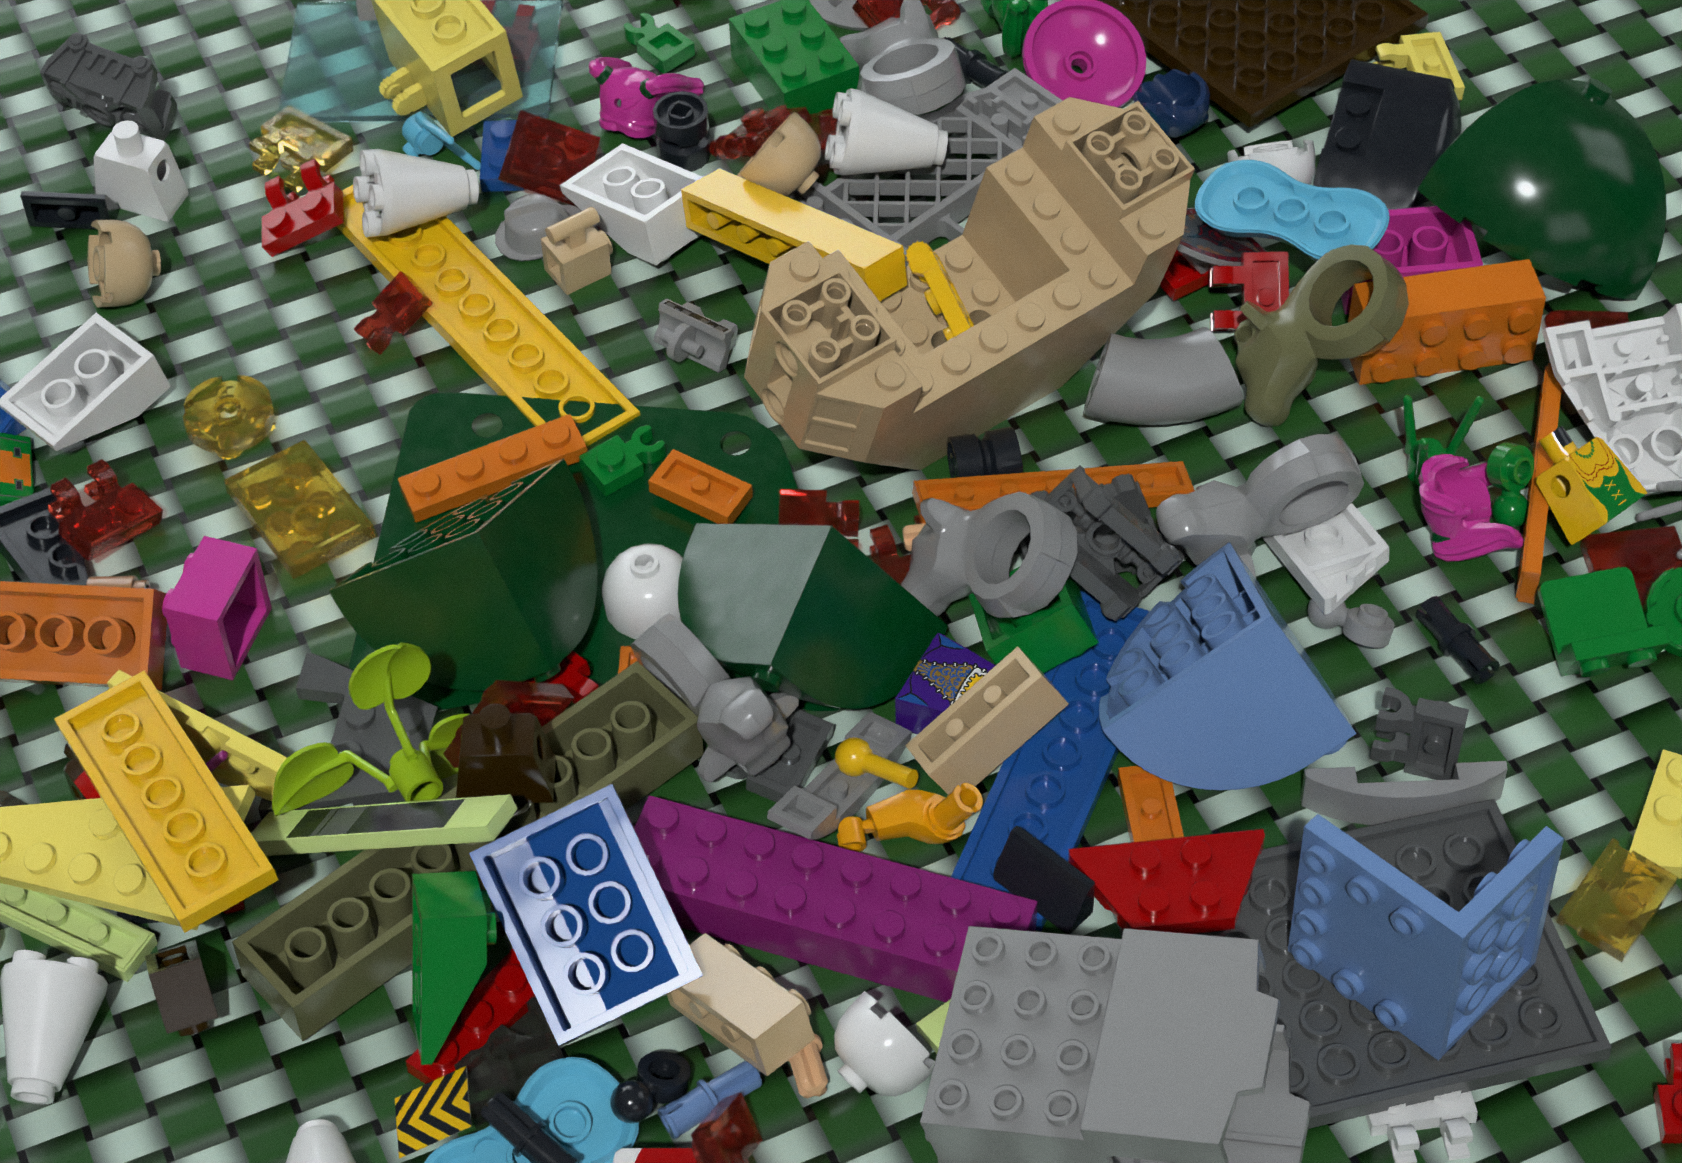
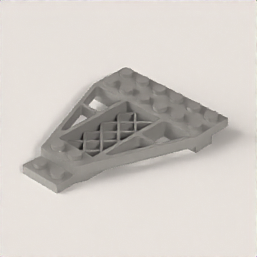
(989, 123)

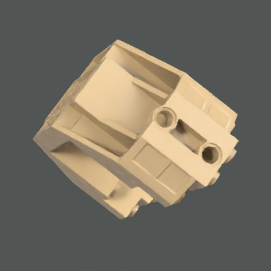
(1047, 266)

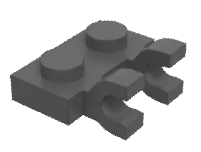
(1434, 738)
(807, 742)

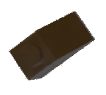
(181, 989)

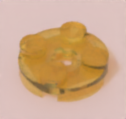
(232, 434)

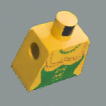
(1585, 484)

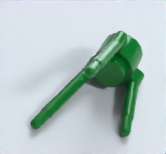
(1423, 449)

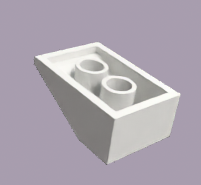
(636, 201)
(86, 386)

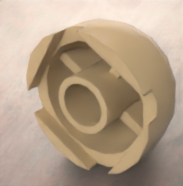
(786, 158)
(120, 263)

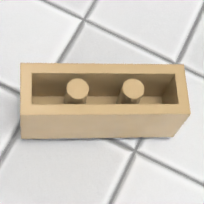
(987, 723)
(744, 1007)

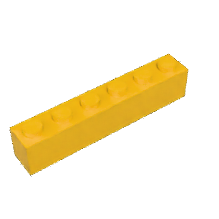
(774, 224)

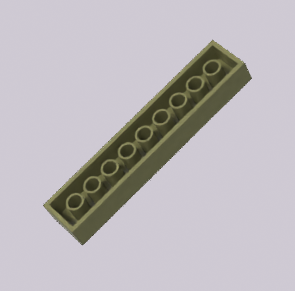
(357, 921)

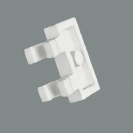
(1448, 1112)

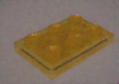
(299, 508)

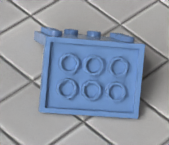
(1408, 950)

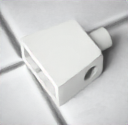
(139, 173)

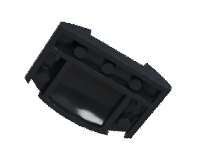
(1388, 132)

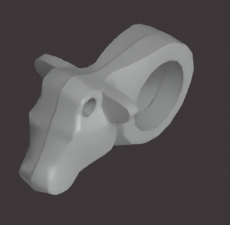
(907, 61)
(1282, 496)
(973, 552)
(733, 714)

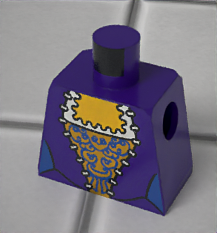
(937, 682)

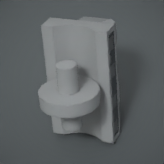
(692, 335)

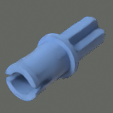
(694, 1106)

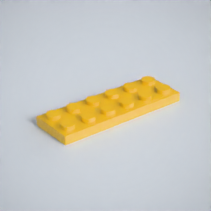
(166, 801)

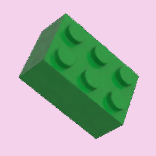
(792, 56)

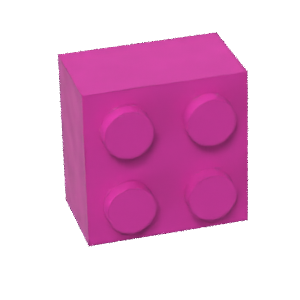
(217, 607)

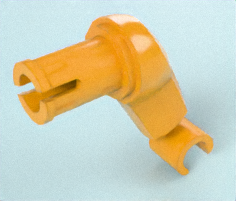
(913, 815)

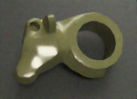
(1284, 346)

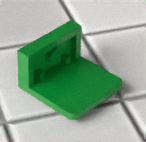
(1599, 623)

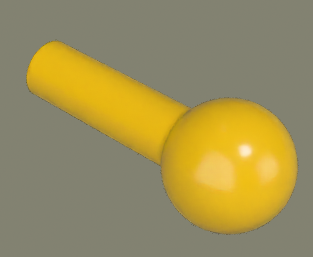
(856, 759)

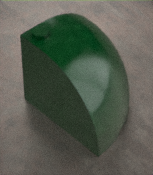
(1560, 183)
(487, 587)
(802, 612)

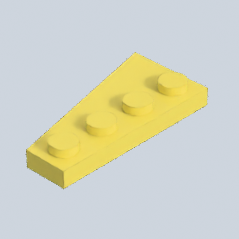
(246, 761)

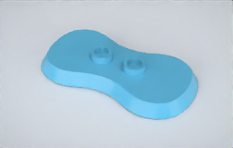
(1267, 203)
(575, 1105)

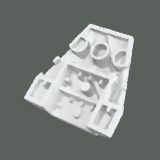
(1627, 389)

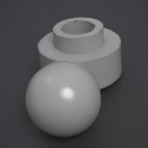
(1363, 624)

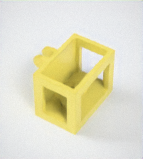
(432, 42)

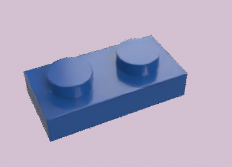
(494, 148)

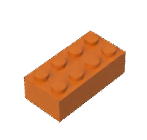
(1457, 322)
(80, 633)

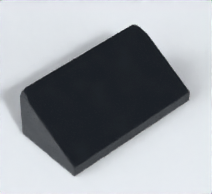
(67, 209)
(1040, 874)

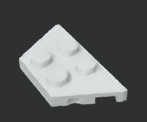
(1332, 556)

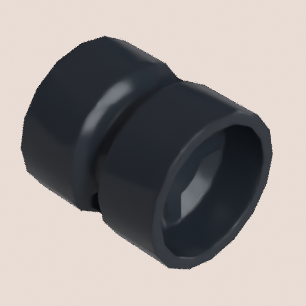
(682, 130)
(992, 455)

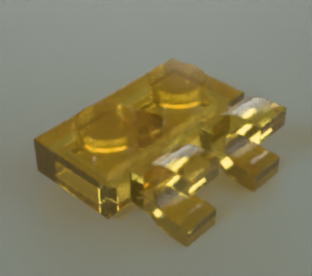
(303, 140)

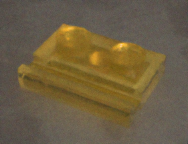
(1617, 900)

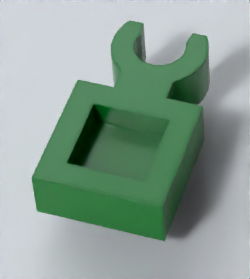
(660, 46)
(620, 463)

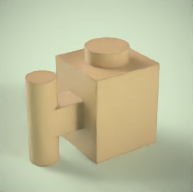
(576, 251)

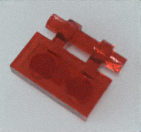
(753, 132)

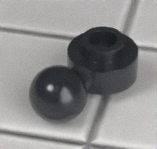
(659, 1079)

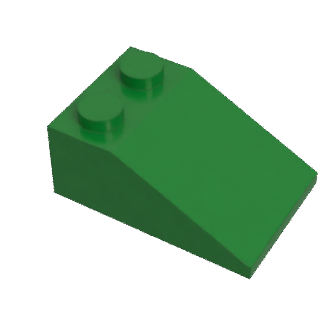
(448, 952)

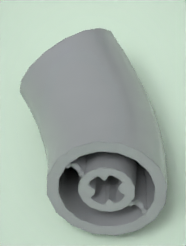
(1162, 380)

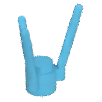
(428, 138)

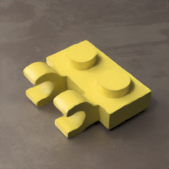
(1422, 54)

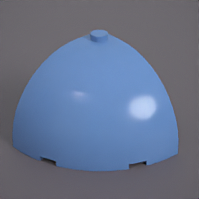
(1220, 687)

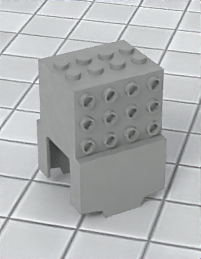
(1112, 1053)

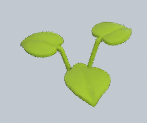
(417, 774)

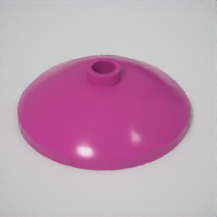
(1096, 41)

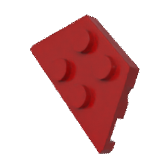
(1174, 882)

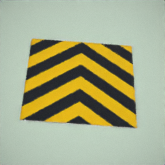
(432, 1112)

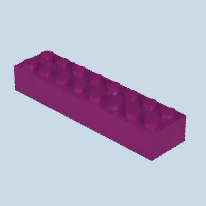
(819, 899)

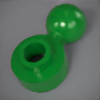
(1510, 469)

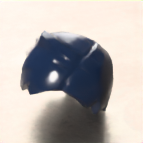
(1175, 101)

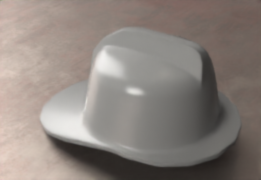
(525, 225)

